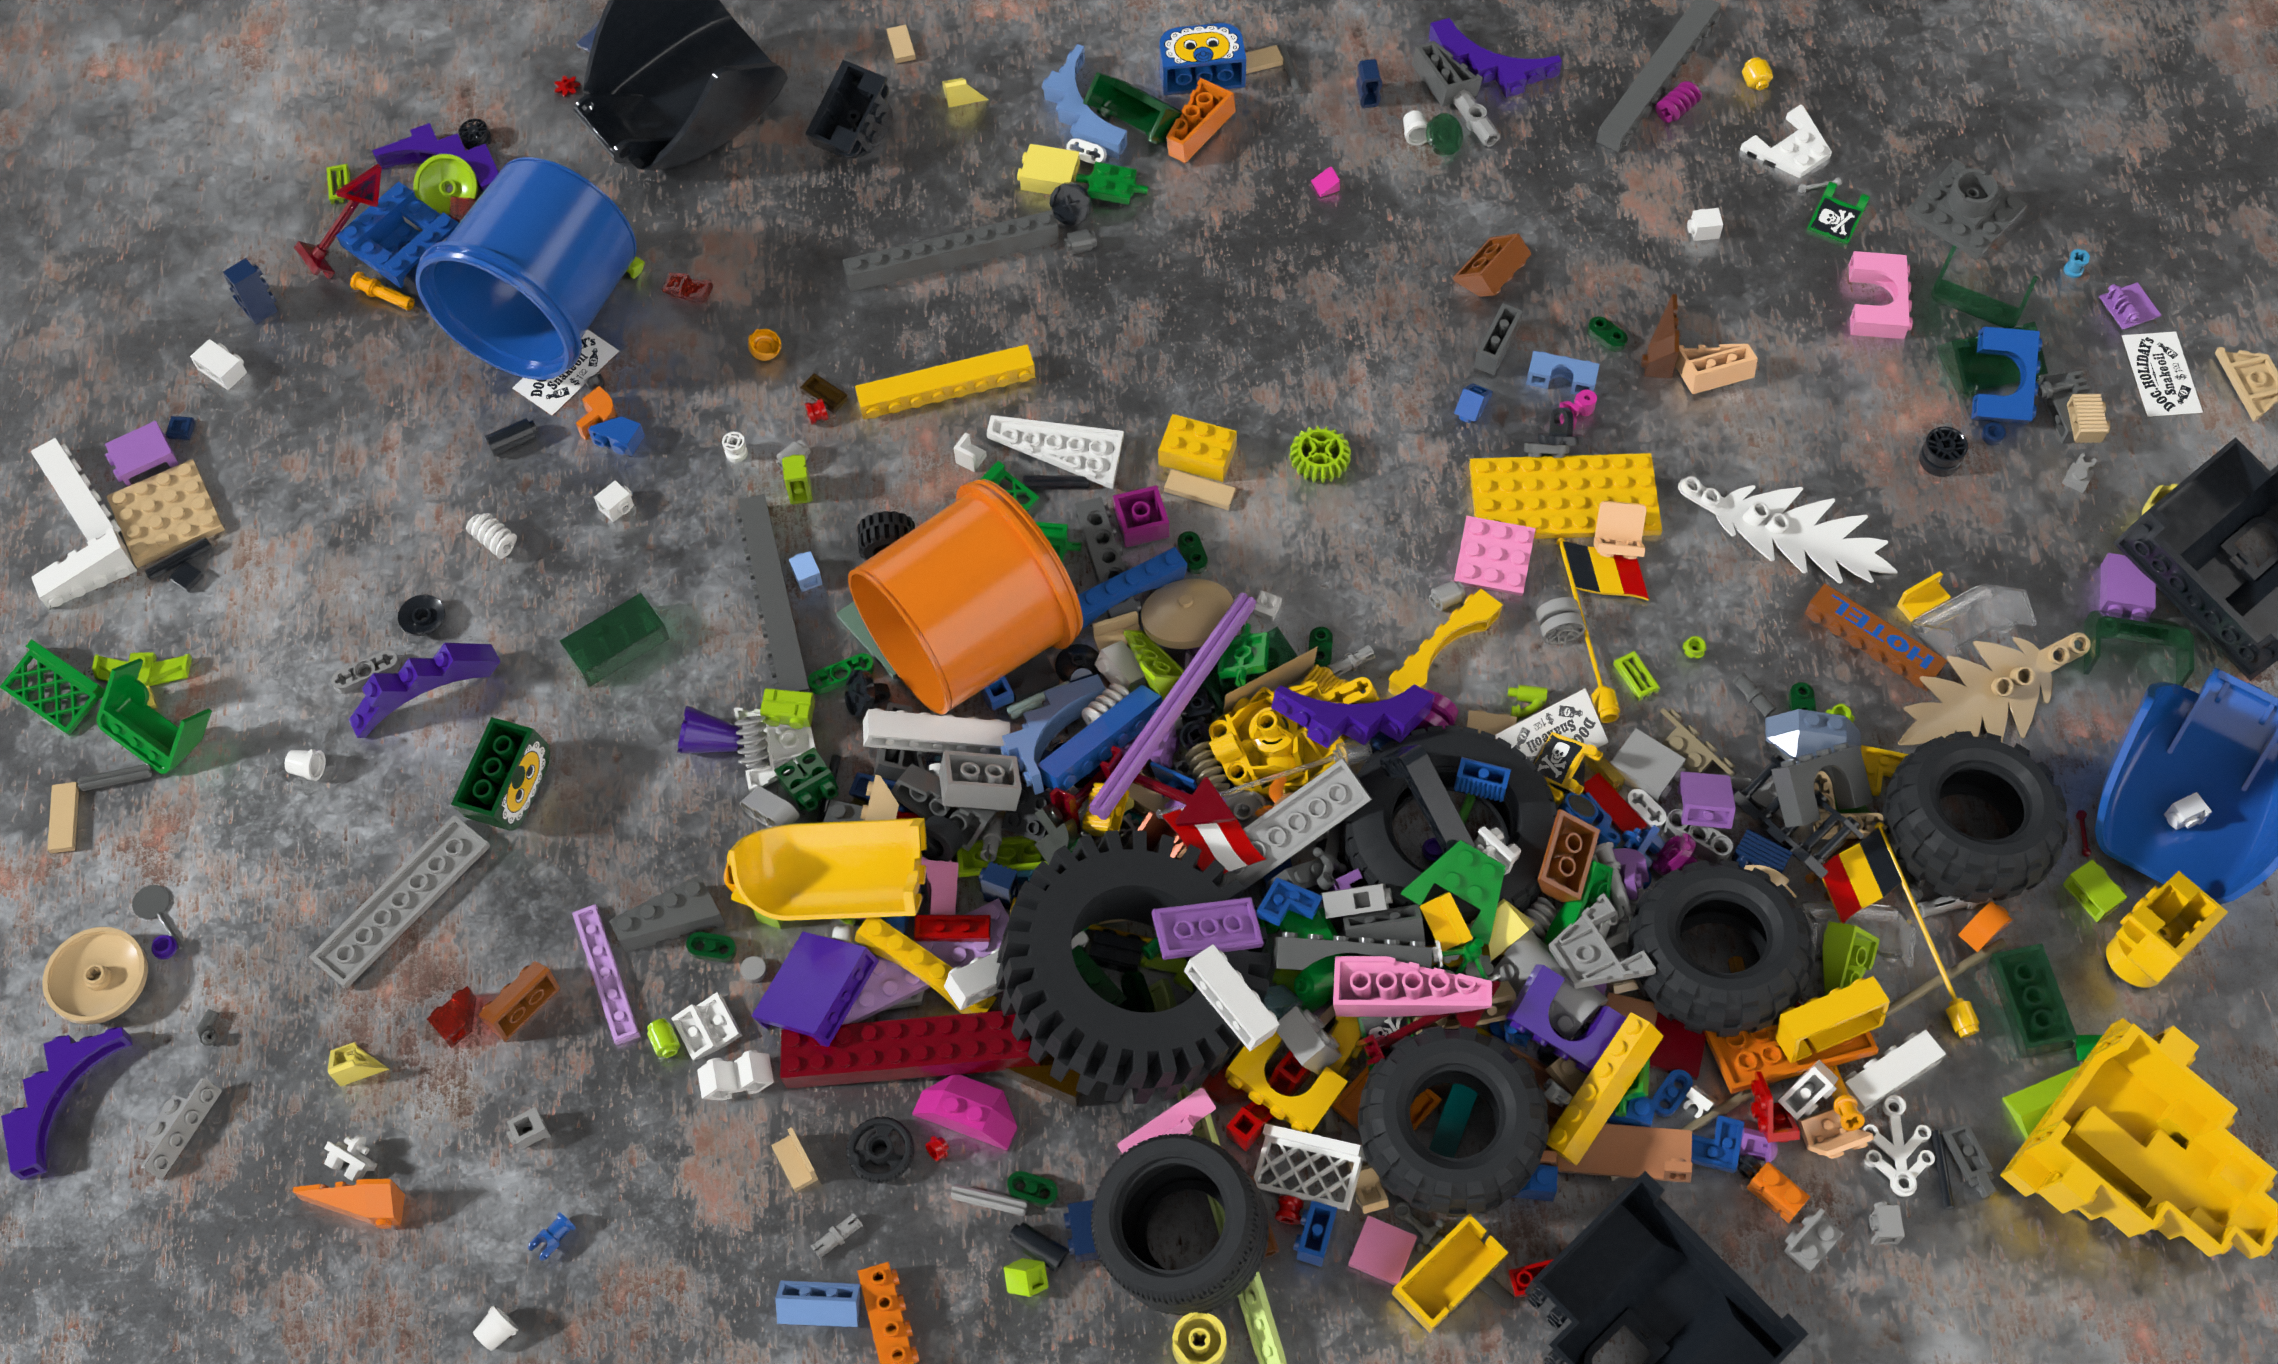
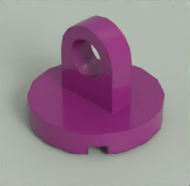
(1675, 854)

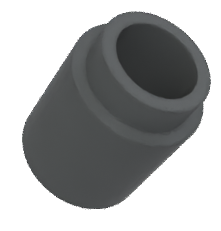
(1080, 241)

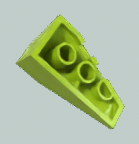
(1154, 662)
(1846, 954)

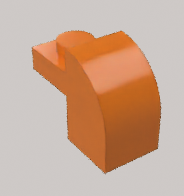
(599, 409)
(1985, 926)

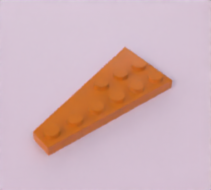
(1759, 1051)

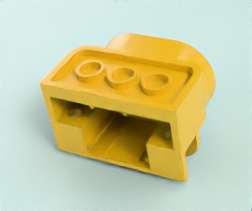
(2162, 931)

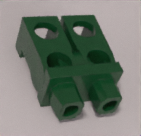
(810, 784)

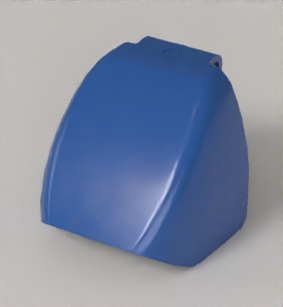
(2204, 744)

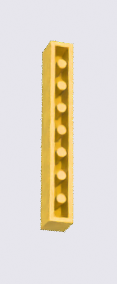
(945, 382)

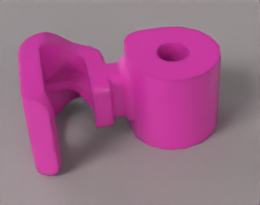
(1583, 405)

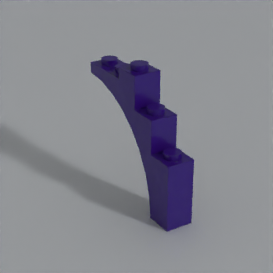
(1509, 72)
(424, 145)
(419, 675)
(1360, 722)
(67, 1061)

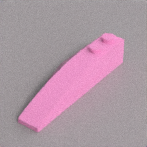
(1398, 989)

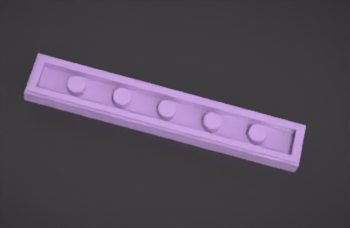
(606, 975)

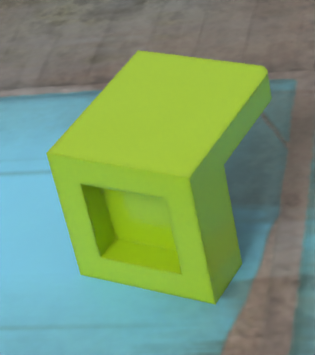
(1026, 1277)

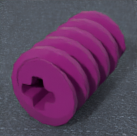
(1678, 101)

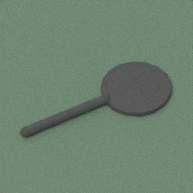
(152, 903)

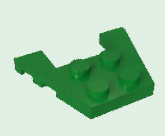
(1469, 876)

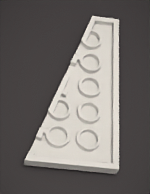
(1074, 448)

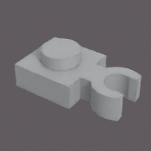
(2079, 474)

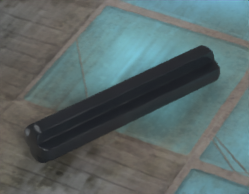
(1056, 482)
(178, 558)

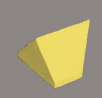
(960, 93)
(1507, 927)
(352, 1064)

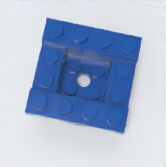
(382, 232)

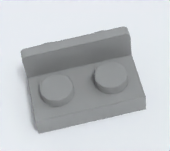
(1813, 1241)

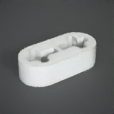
(1088, 146)
(1646, 808)

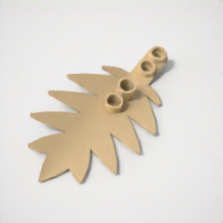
(2012, 680)

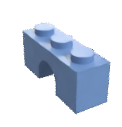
(1547, 366)

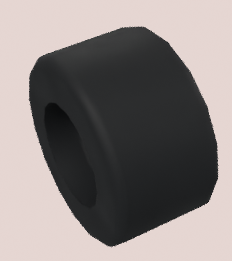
(942, 839)

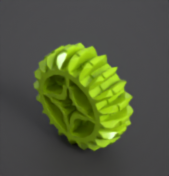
(1319, 462)

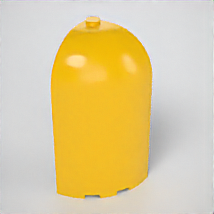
(832, 869)

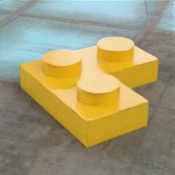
(1878, 764)

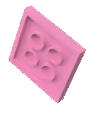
(1494, 555)

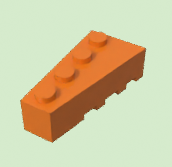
(1202, 116)

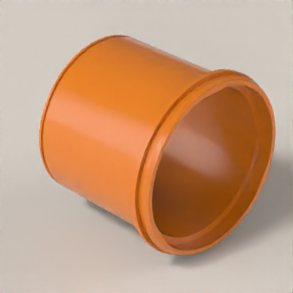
(966, 597)

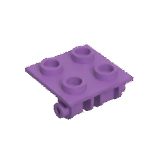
(2129, 305)

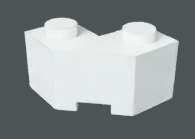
(722, 1078)

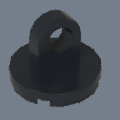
(1070, 203)
(1561, 433)
(864, 693)

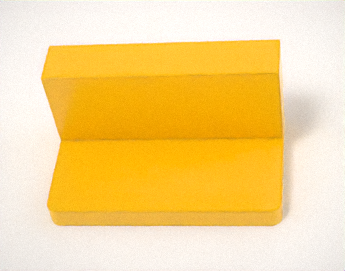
(1923, 597)
(1446, 921)

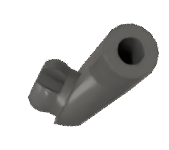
(205, 1028)

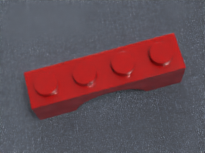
(1251, 1119)

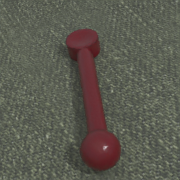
(2081, 815)

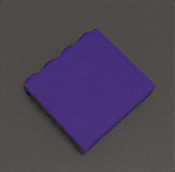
(816, 987)

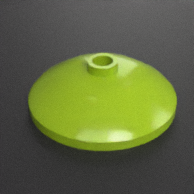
(437, 175)

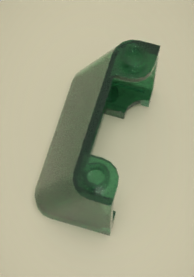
(1981, 371)

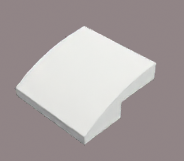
(706, 1026)

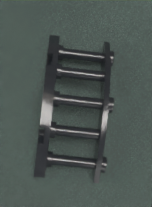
(1783, 835)

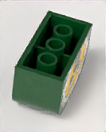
(503, 775)

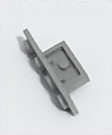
(176, 1126)

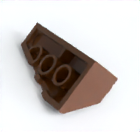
(1664, 345)

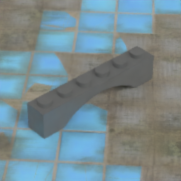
(1299, 953)

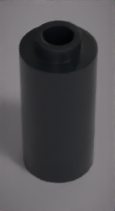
(511, 436)
(1038, 1246)

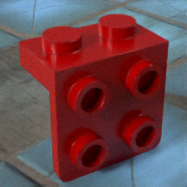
(1772, 1117)

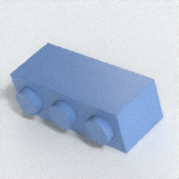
(818, 1303)

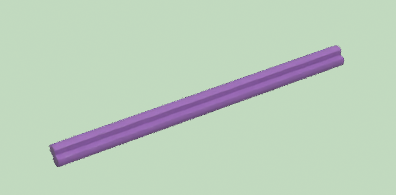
(1172, 707)

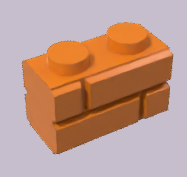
(1778, 1192)

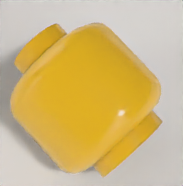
(1757, 73)

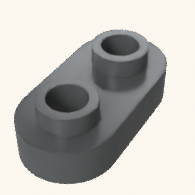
(1536, 449)

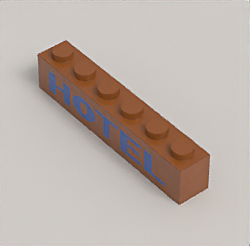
(1874, 636)

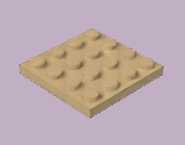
(165, 513)

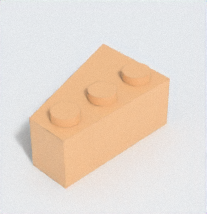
(1715, 367)

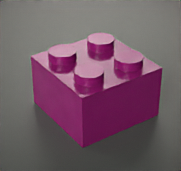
(1141, 516)

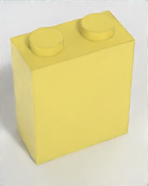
(1047, 168)

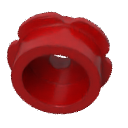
(937, 1148)

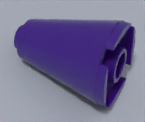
(706, 733)

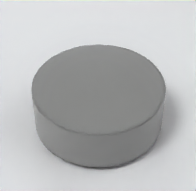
(753, 969)

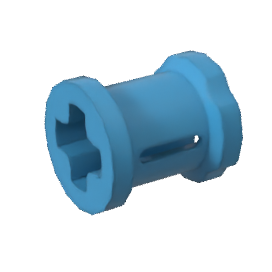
(2075, 267)

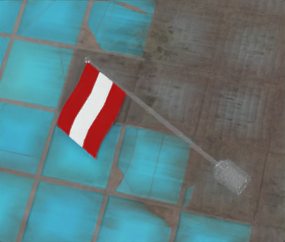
(1228, 840)

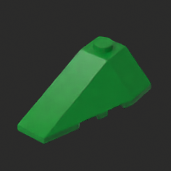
(1597, 883)

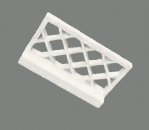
(1320, 1147)

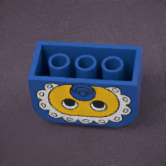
(1203, 52)

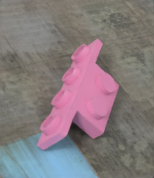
(1175, 1120)

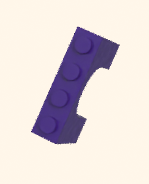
(1531, 1015)

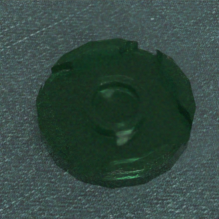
(1444, 134)

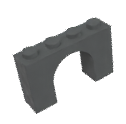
(1796, 780)

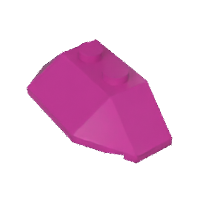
(969, 1110)

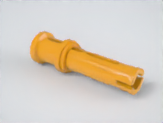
(374, 288)
(1846, 1105)

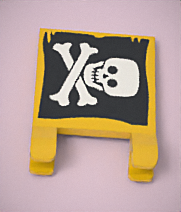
(1561, 759)

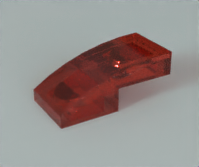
(684, 287)

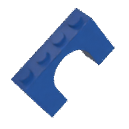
(2023, 349)

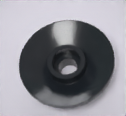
(420, 607)
(1065, 660)

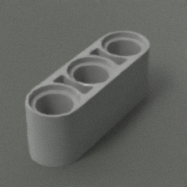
(769, 808)
(1706, 847)

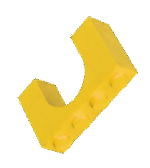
(1301, 1111)

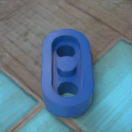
(1670, 1094)

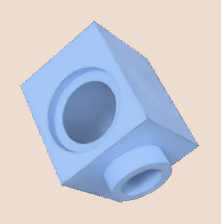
(805, 571)

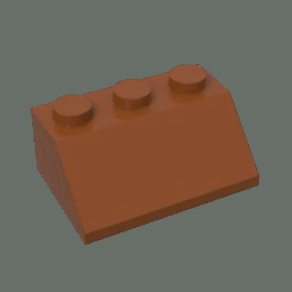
(1493, 265)
(1567, 857)
(519, 1000)

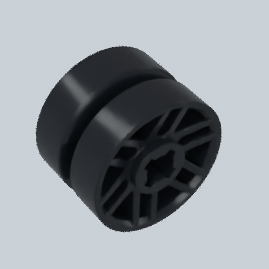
(1943, 451)

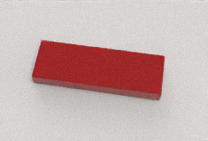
(1622, 814)
(952, 928)

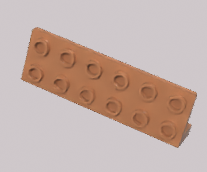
(1631, 1151)

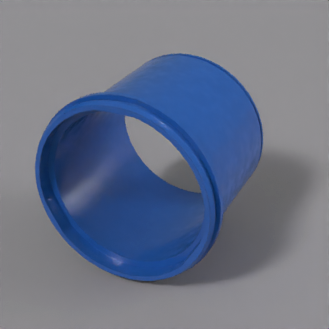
(528, 268)

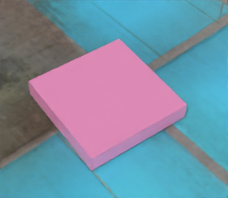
(1382, 1250)

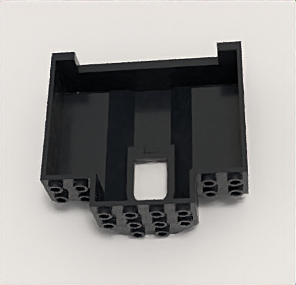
(2190, 550)
(1656, 1276)

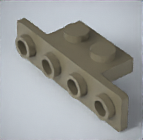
(1687, 744)

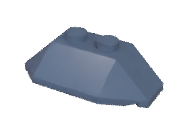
(1807, 731)

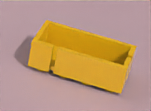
(1832, 1018)
(1449, 1273)

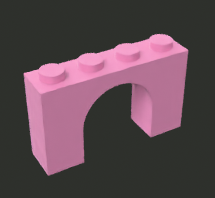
(1892, 274)
(941, 886)

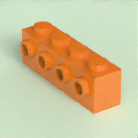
(886, 1315)

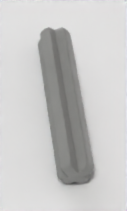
(989, 1199)

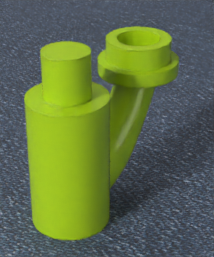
(1530, 694)

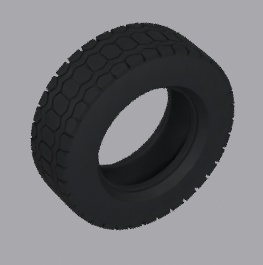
(1524, 815)

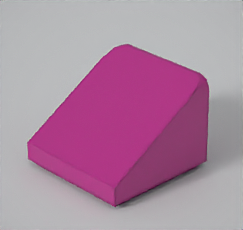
(1326, 182)

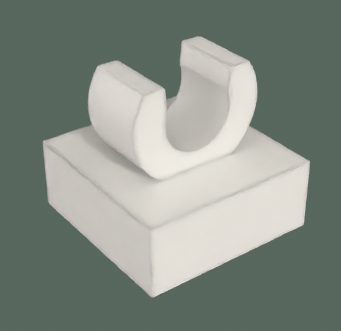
(1267, 605)
(1699, 1098)

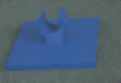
(1173, 778)

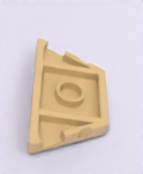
(2253, 379)

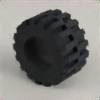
(881, 530)

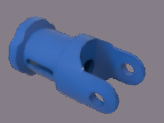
(552, 1236)

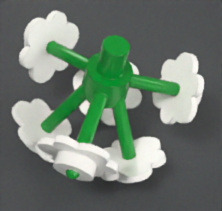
(1476, 963)

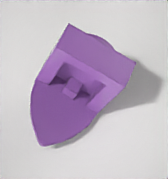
(1756, 1145)

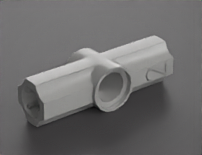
(1476, 118)

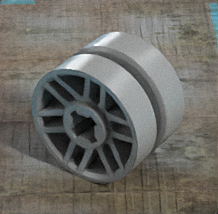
(1560, 620)

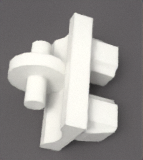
(1491, 844)
(351, 1154)

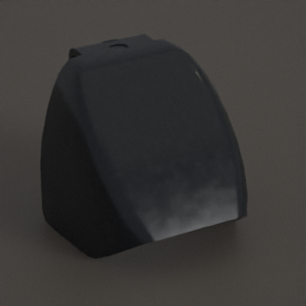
(672, 81)

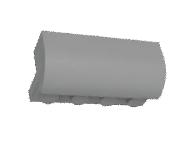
(1570, 1006)

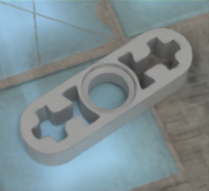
(356, 668)

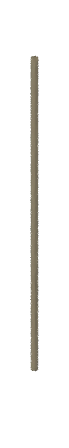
(1893, 1007)

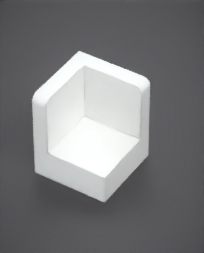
(968, 454)

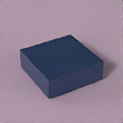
(180, 428)

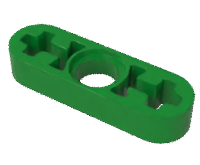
(832, 669)

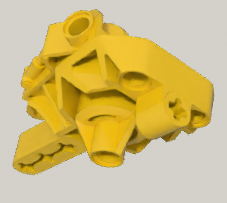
(1243, 743)

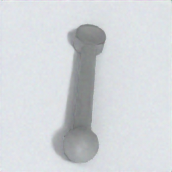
(1803, 188)

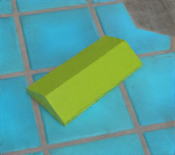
(1013, 853)
(2032, 1103)

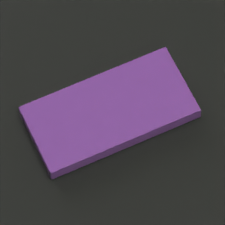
(1194, 927)

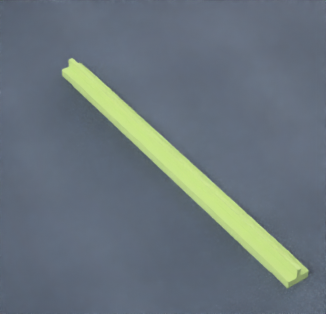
(1253, 1298)

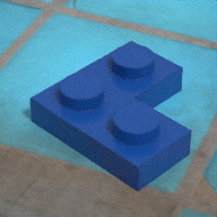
(1287, 896)
(1722, 1150)

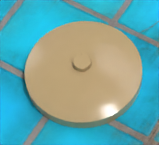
(1184, 612)
(95, 975)

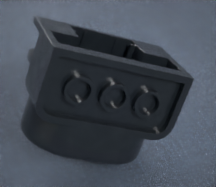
(852, 113)

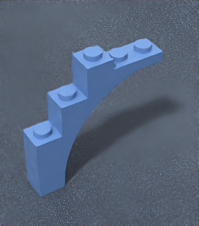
(1085, 124)
(1041, 725)

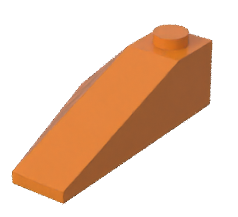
(370, 1200)

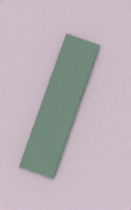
(852, 620)

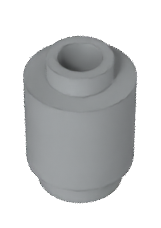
(794, 448)
(1447, 595)

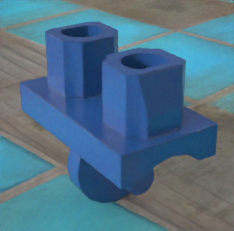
(1647, 840)

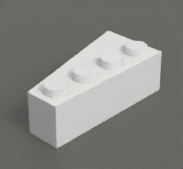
(85, 570)

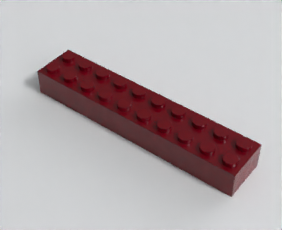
(904, 1050)

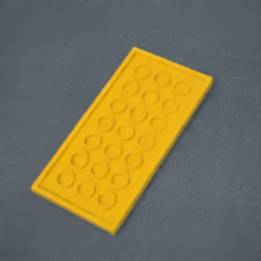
(1562, 493)

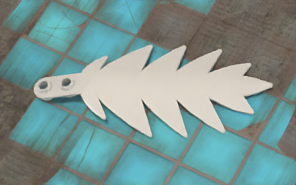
(1793, 532)

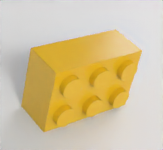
(1197, 447)

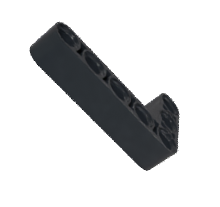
(1427, 788)

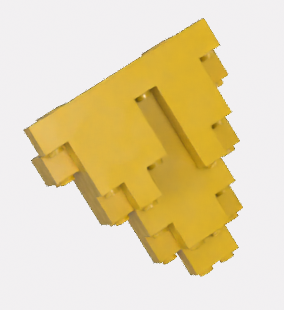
(2149, 1149)

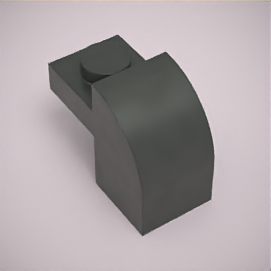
(1060, 832)

